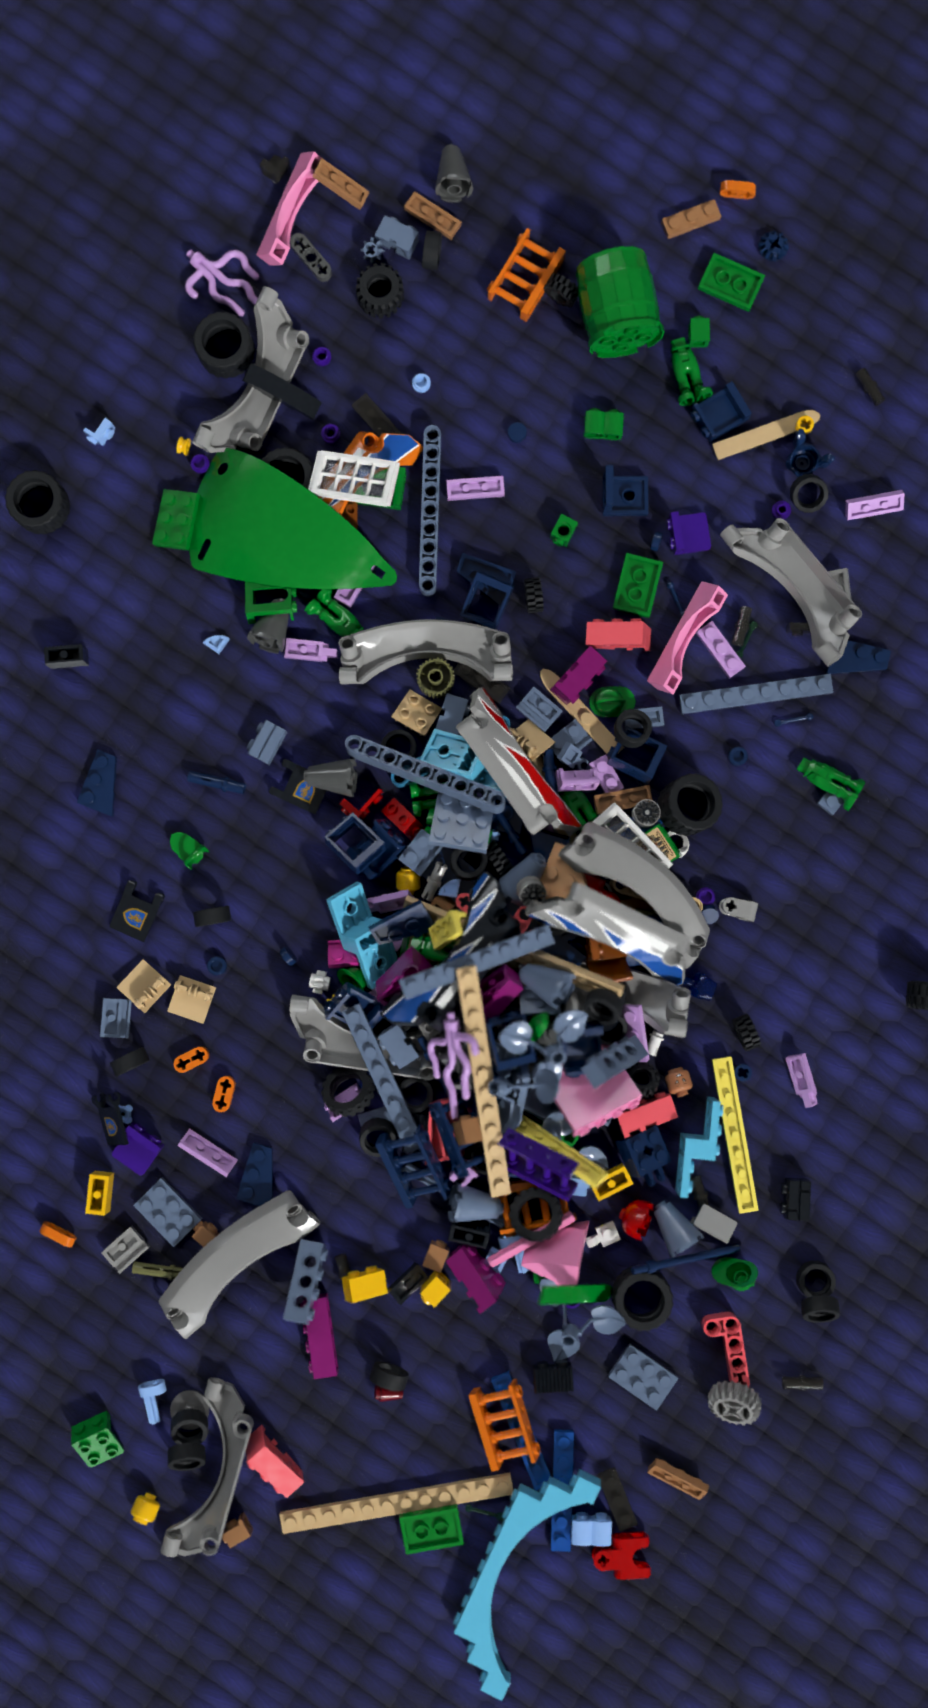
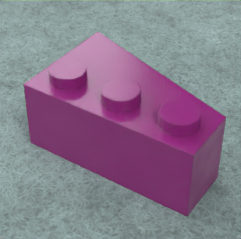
(579, 676)
(408, 964)
(499, 991)
(477, 1275)

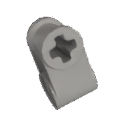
(741, 909)

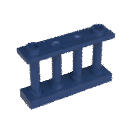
(446, 1130)
(402, 1178)

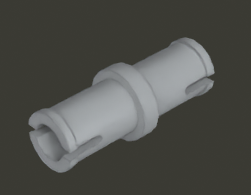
(434, 881)

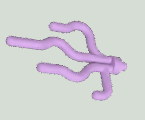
(207, 268)
(452, 1041)

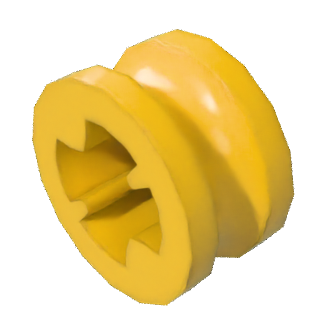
(806, 419)
(183, 445)

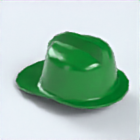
(611, 701)
(352, 975)
(735, 1273)

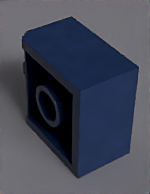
(644, 1153)

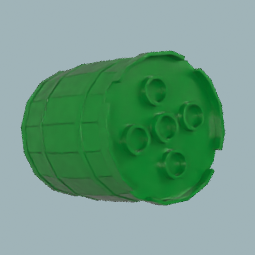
(618, 302)

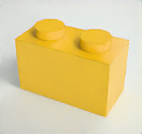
(616, 1181)
(99, 1193)
(364, 1284)
(435, 1288)

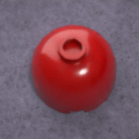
(636, 1218)

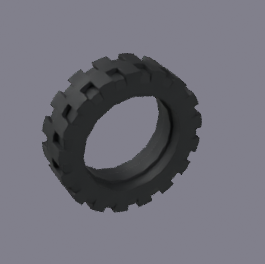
(355, 1105)
(516, 1207)

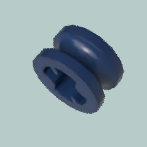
(743, 1066)

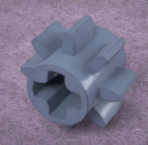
(367, 250)

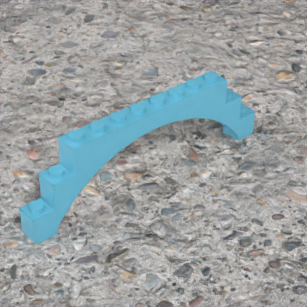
(523, 1514)

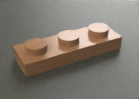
(340, 183)
(432, 215)
(691, 219)
(624, 798)
(678, 1478)

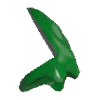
(187, 848)

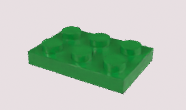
(731, 282)
(176, 519)
(637, 585)
(431, 1529)

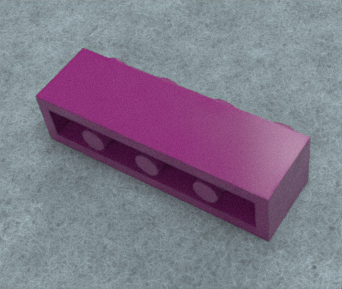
(321, 1340)

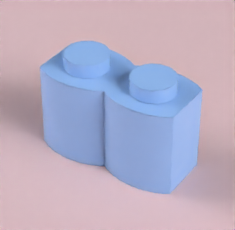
(591, 1530)

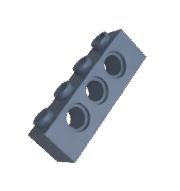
(613, 1060)
(306, 1250)

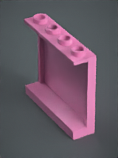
(591, 1107)

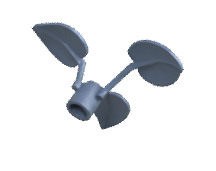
(568, 1025)
(509, 1113)
(557, 1126)
(566, 1342)

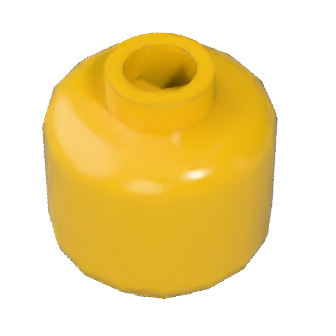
(408, 880)
(145, 1508)

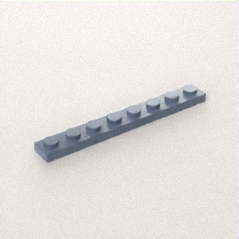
(756, 694)
(482, 958)
(381, 1073)

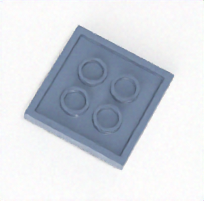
(460, 825)

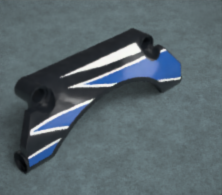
(484, 926)

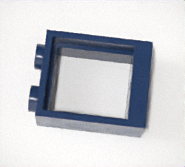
(493, 582)
(651, 745)
(366, 857)
(498, 1065)

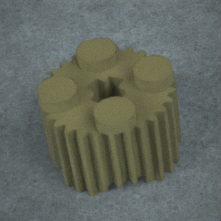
(431, 668)

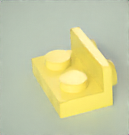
(446, 929)

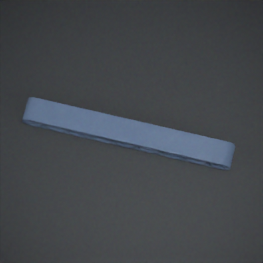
(432, 520)
(429, 781)

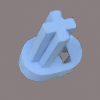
(505, 1241)
(148, 1391)

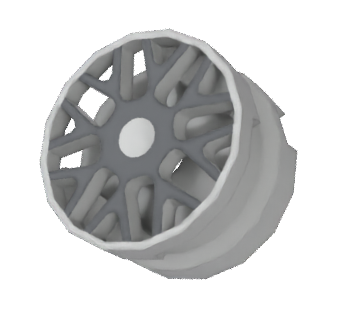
(646, 813)
(536, 889)

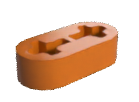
(737, 189)
(193, 1063)
(219, 1092)
(57, 1234)

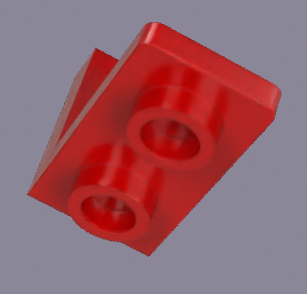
(348, 808)
(402, 819)

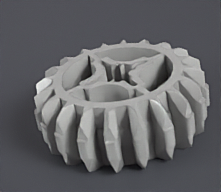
(734, 1402)

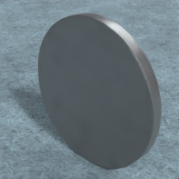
(187, 1400)

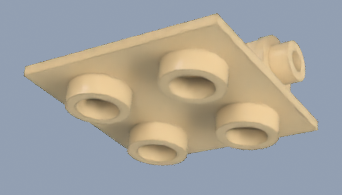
(416, 713)
(532, 739)
(143, 986)
(191, 999)

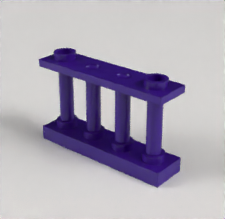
(539, 1164)

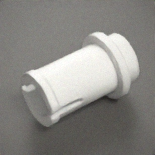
(654, 1042)

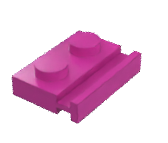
(339, 957)

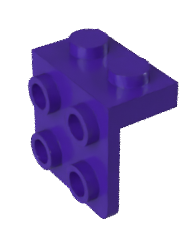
(688, 533)
(140, 1151)

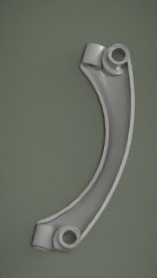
(387, 645)
(617, 858)
(662, 1002)
(230, 1252)

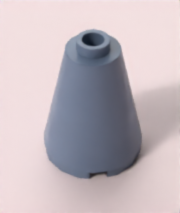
(531, 866)
(548, 983)
(472, 1204)
(675, 1228)

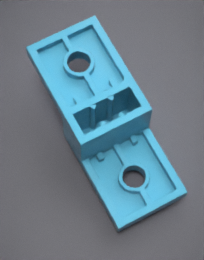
(458, 760)
(355, 933)
(698, 1146)

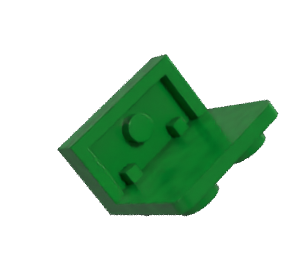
(95, 1440)

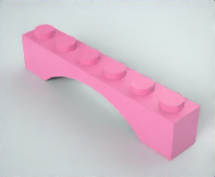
(277, 237)
(704, 604)

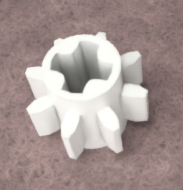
(319, 982)

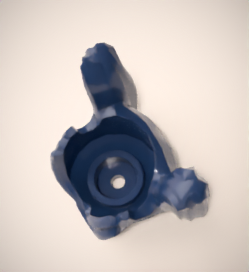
(806, 454)

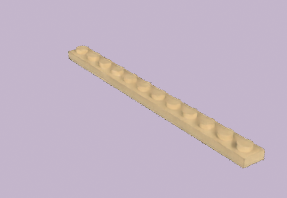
(584, 978)
(481, 1075)
(396, 1503)

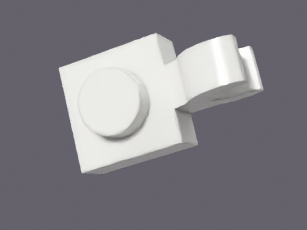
(605, 1234)

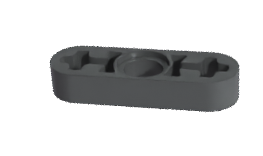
(309, 248)

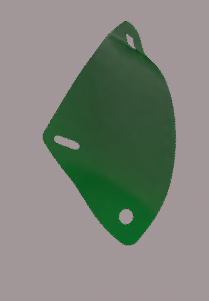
(277, 531)

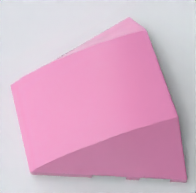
(558, 1256)

